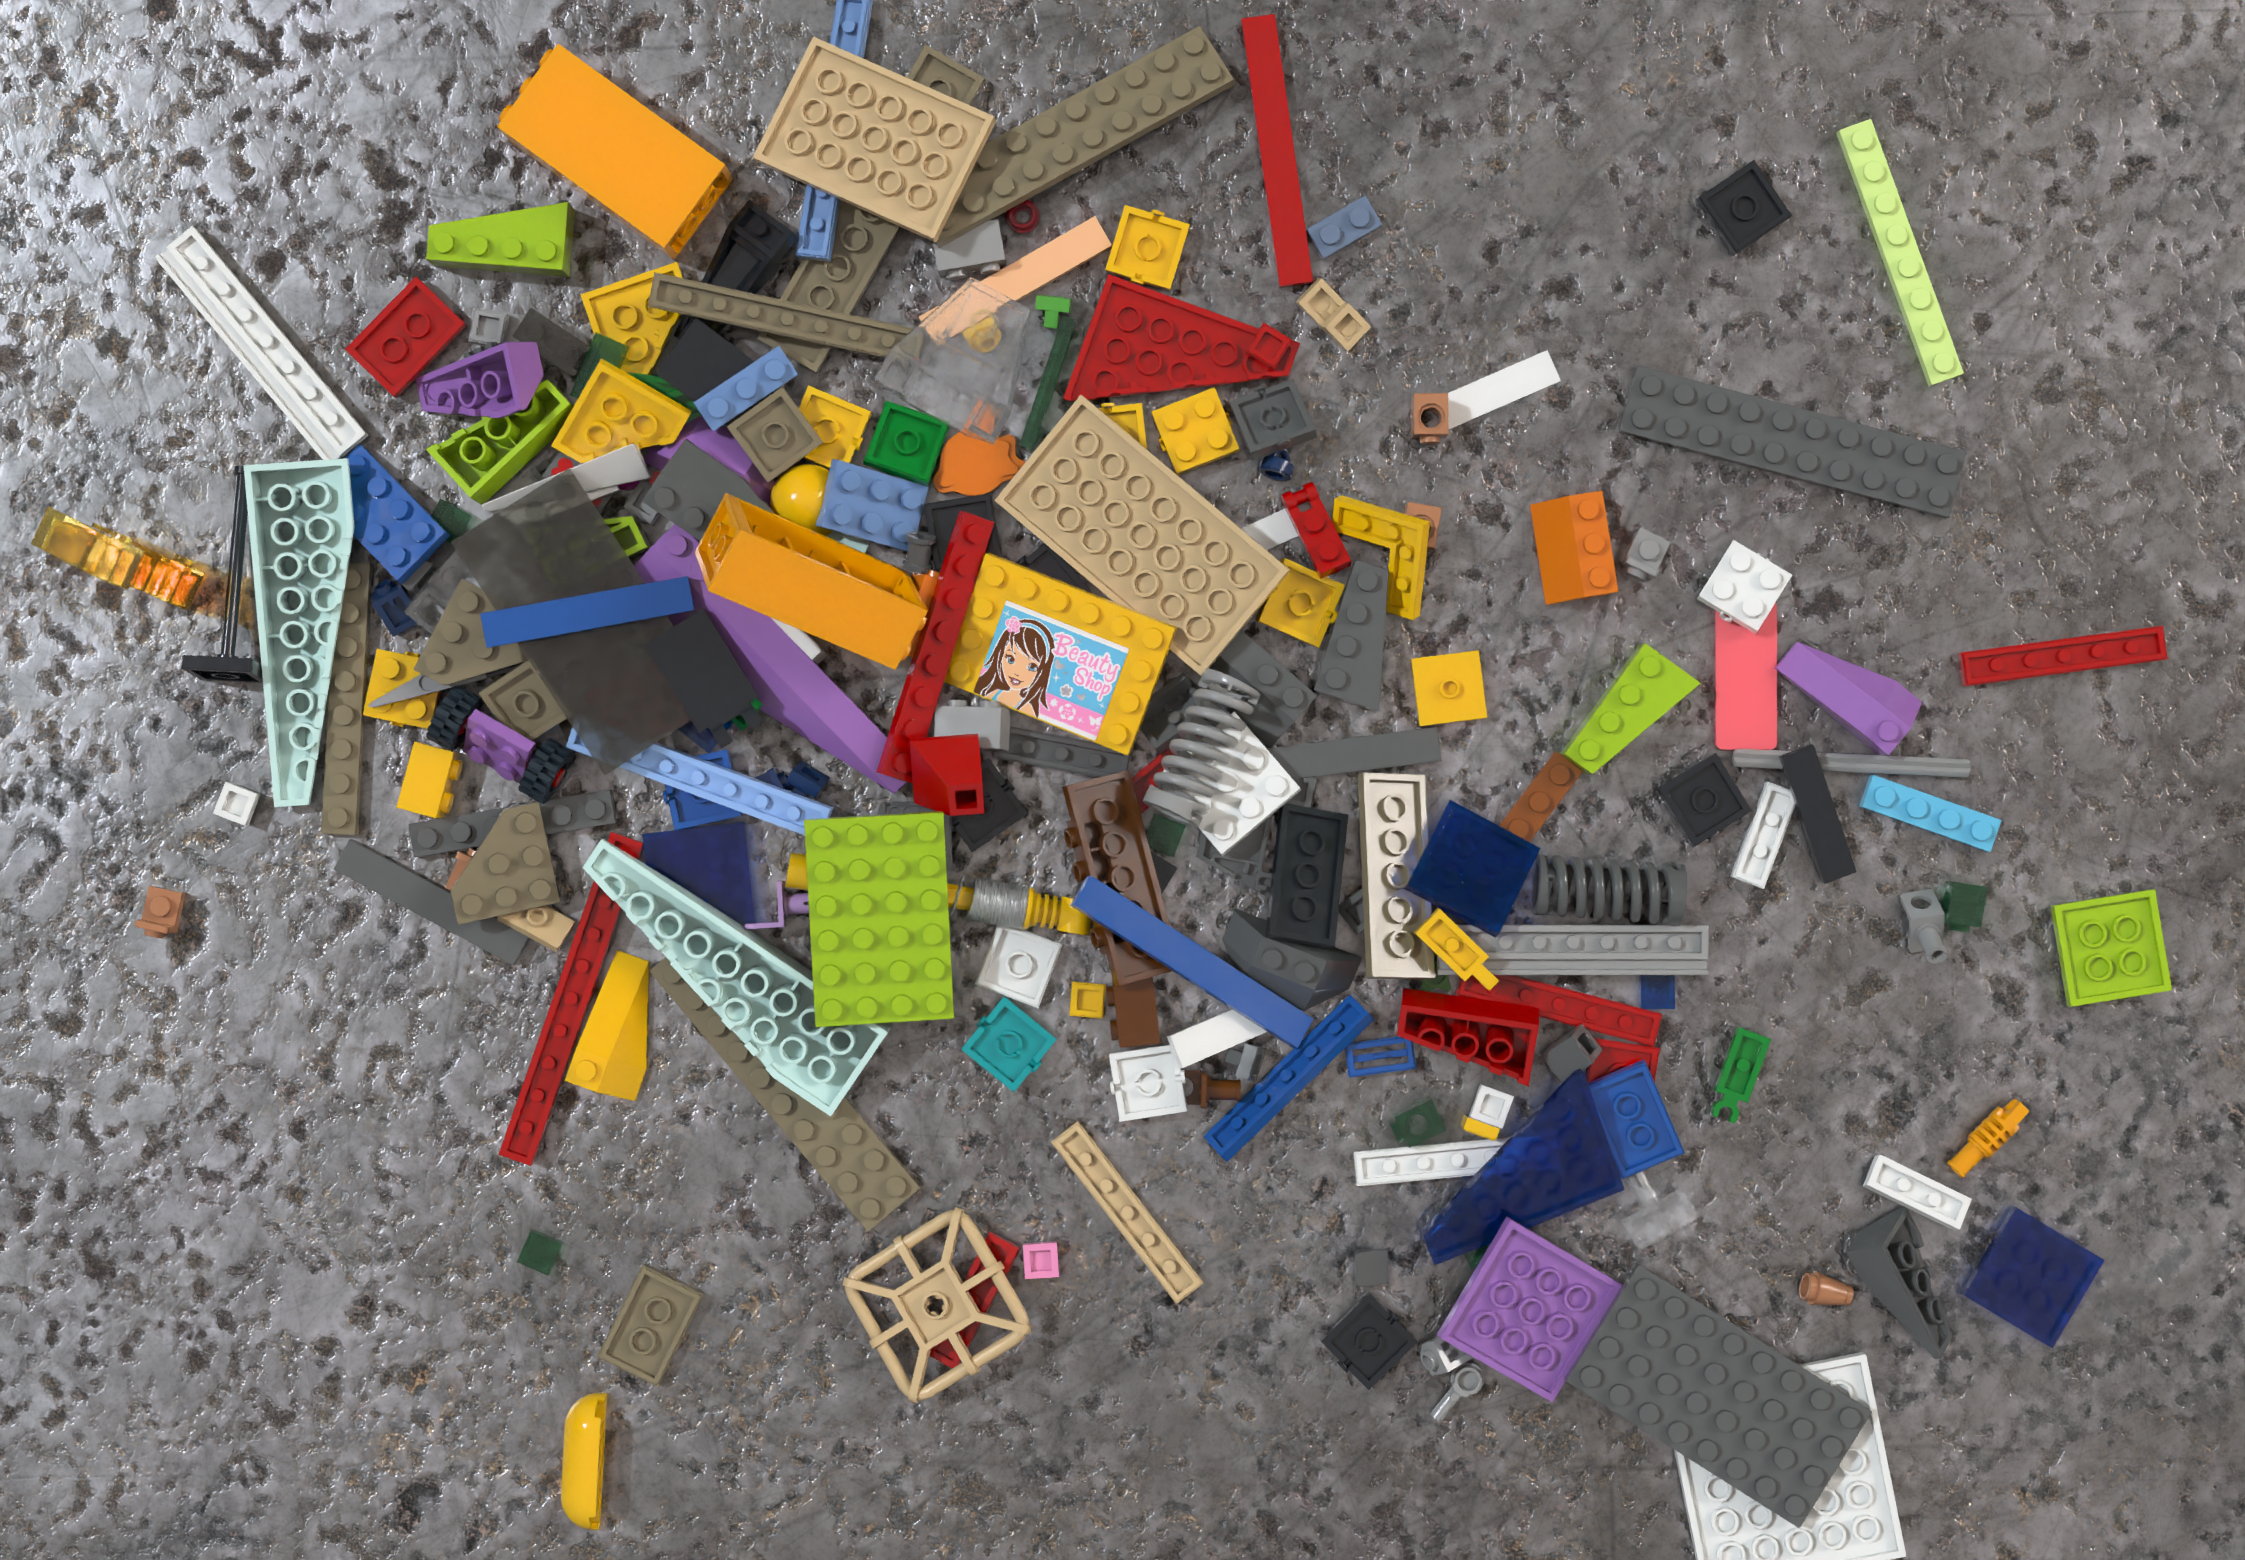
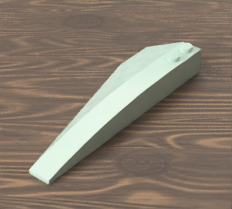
(300, 568)
(744, 980)

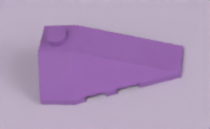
(486, 383)
(1862, 701)

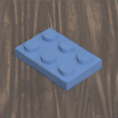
(871, 505)

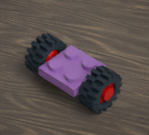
(498, 745)

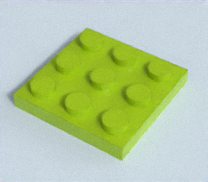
(2111, 947)

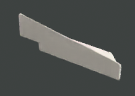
(597, 476)

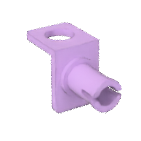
(787, 905)

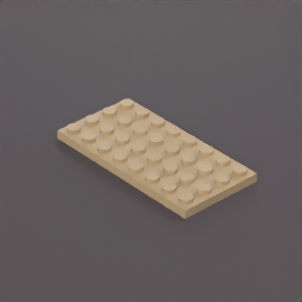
(1142, 533)

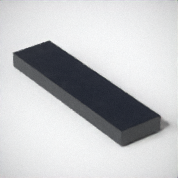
(1817, 814)

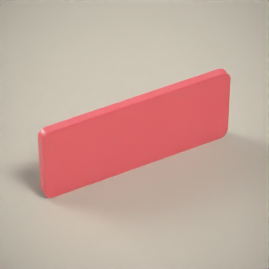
(1746, 685)

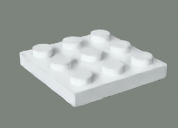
(1248, 792)

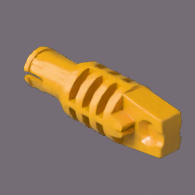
(1989, 1136)

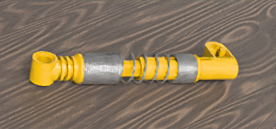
(988, 902)

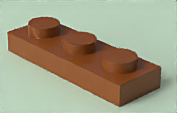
(1541, 797)

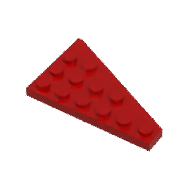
(1162, 344)

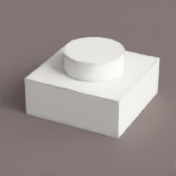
(236, 803)
(1491, 1106)

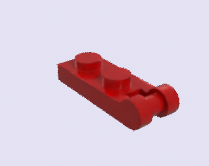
(1316, 531)

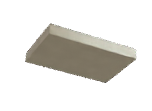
(650, 1325)

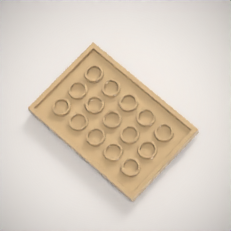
(874, 139)

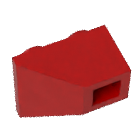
(948, 774)

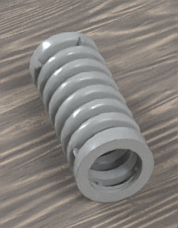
(1219, 689)

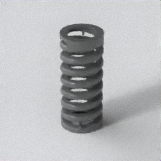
(1545, 871)

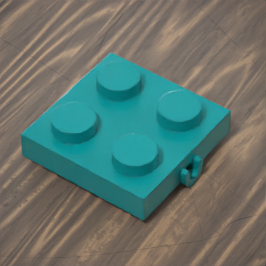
(1009, 1044)

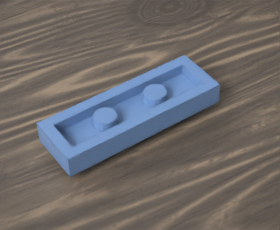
(745, 388)

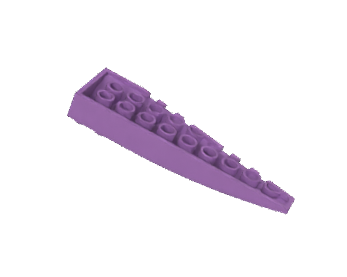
(780, 672)

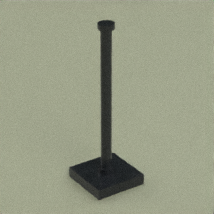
(227, 665)

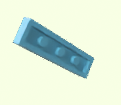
(1930, 813)

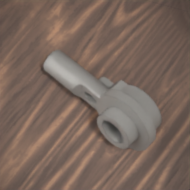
(1465, 1381)

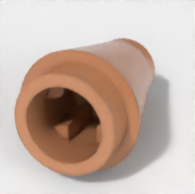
(1824, 1290)

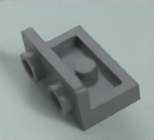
(1167, 712)

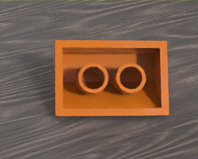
(1573, 548)

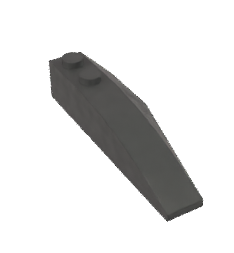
(693, 488)
(1282, 694)

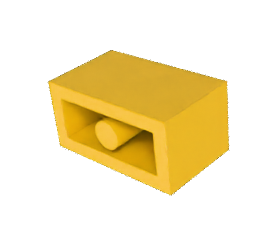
(430, 780)

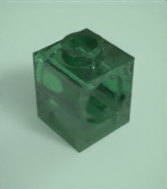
(1963, 905)
(1432, 1127)

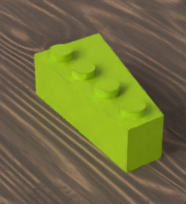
(1632, 703)

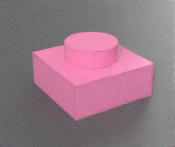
(1040, 1260)

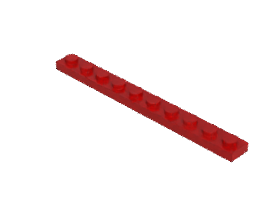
(564, 1018)

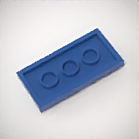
(390, 518)

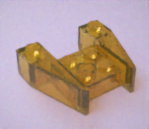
(118, 558)

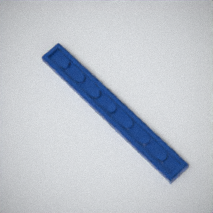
(1191, 961)

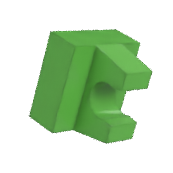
(1053, 306)

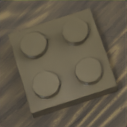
(775, 434)
(523, 702)

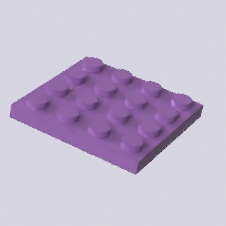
(1529, 1309)

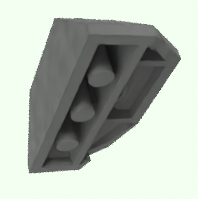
(1290, 970)

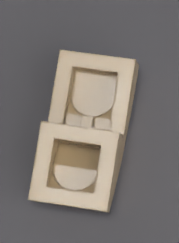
(1333, 314)

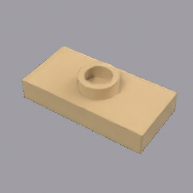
(541, 925)

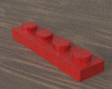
(982, 1295)

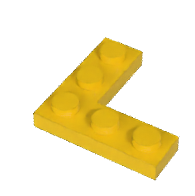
(1407, 543)

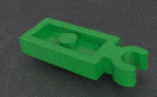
(1739, 1071)

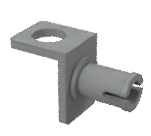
(1925, 926)

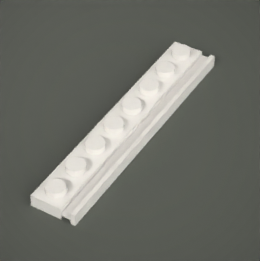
(261, 345)

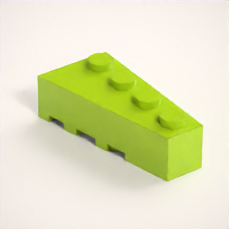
(511, 242)
(497, 448)

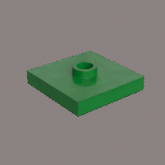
(906, 443)

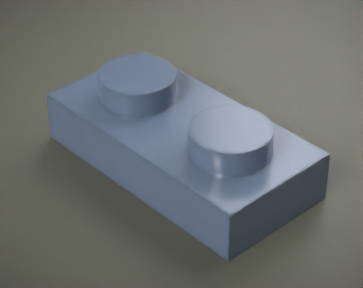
(1344, 227)

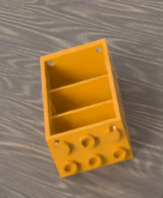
(615, 151)
(810, 582)

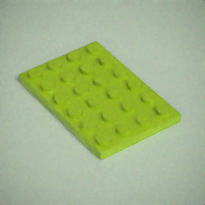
(879, 918)

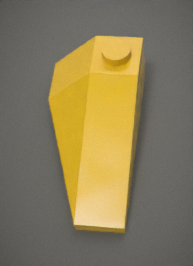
(614, 1041)

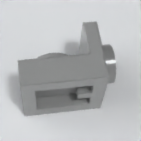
(1645, 555)
(1441, 1356)

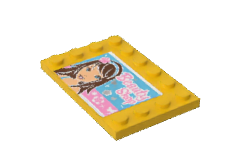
(1059, 653)

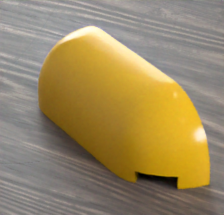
(584, 1461)

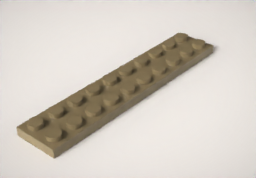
(1087, 128)
(860, 236)
(837, 1146)

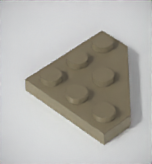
(458, 641)
(508, 869)

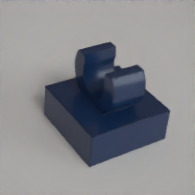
(807, 780)

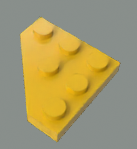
(624, 315)
(617, 413)

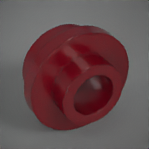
(1023, 228)

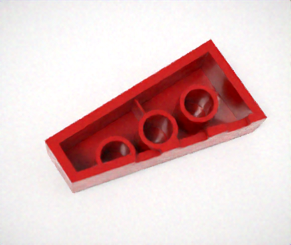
(1473, 1030)

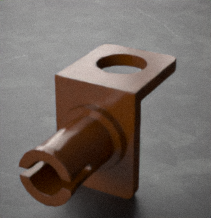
(1211, 1089)

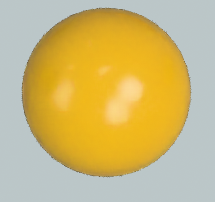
(800, 495)

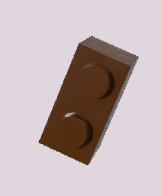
(1135, 1013)

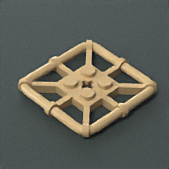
(958, 1309)

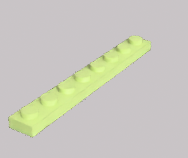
(1899, 252)

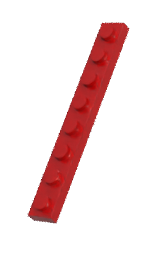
(936, 643)

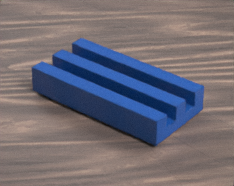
(1351, 1059)

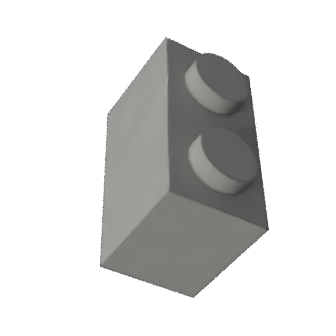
(971, 252)
(987, 721)

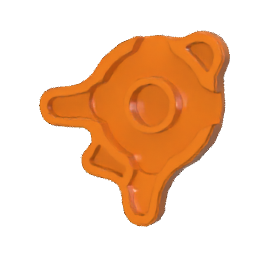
(976, 466)

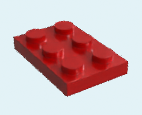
(405, 337)

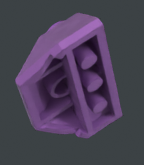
(719, 445)

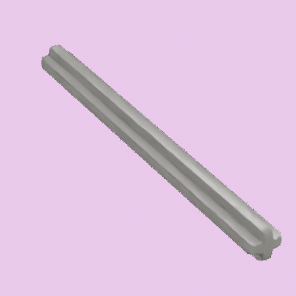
(1860, 763)

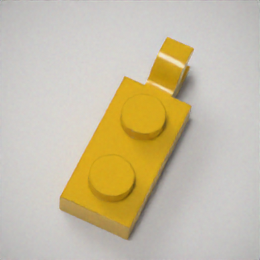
(1455, 948)

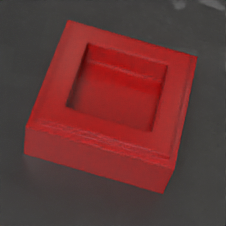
(1268, 346)

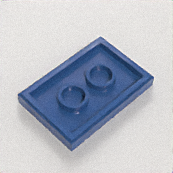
(1634, 1119)

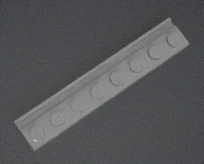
(1591, 949)

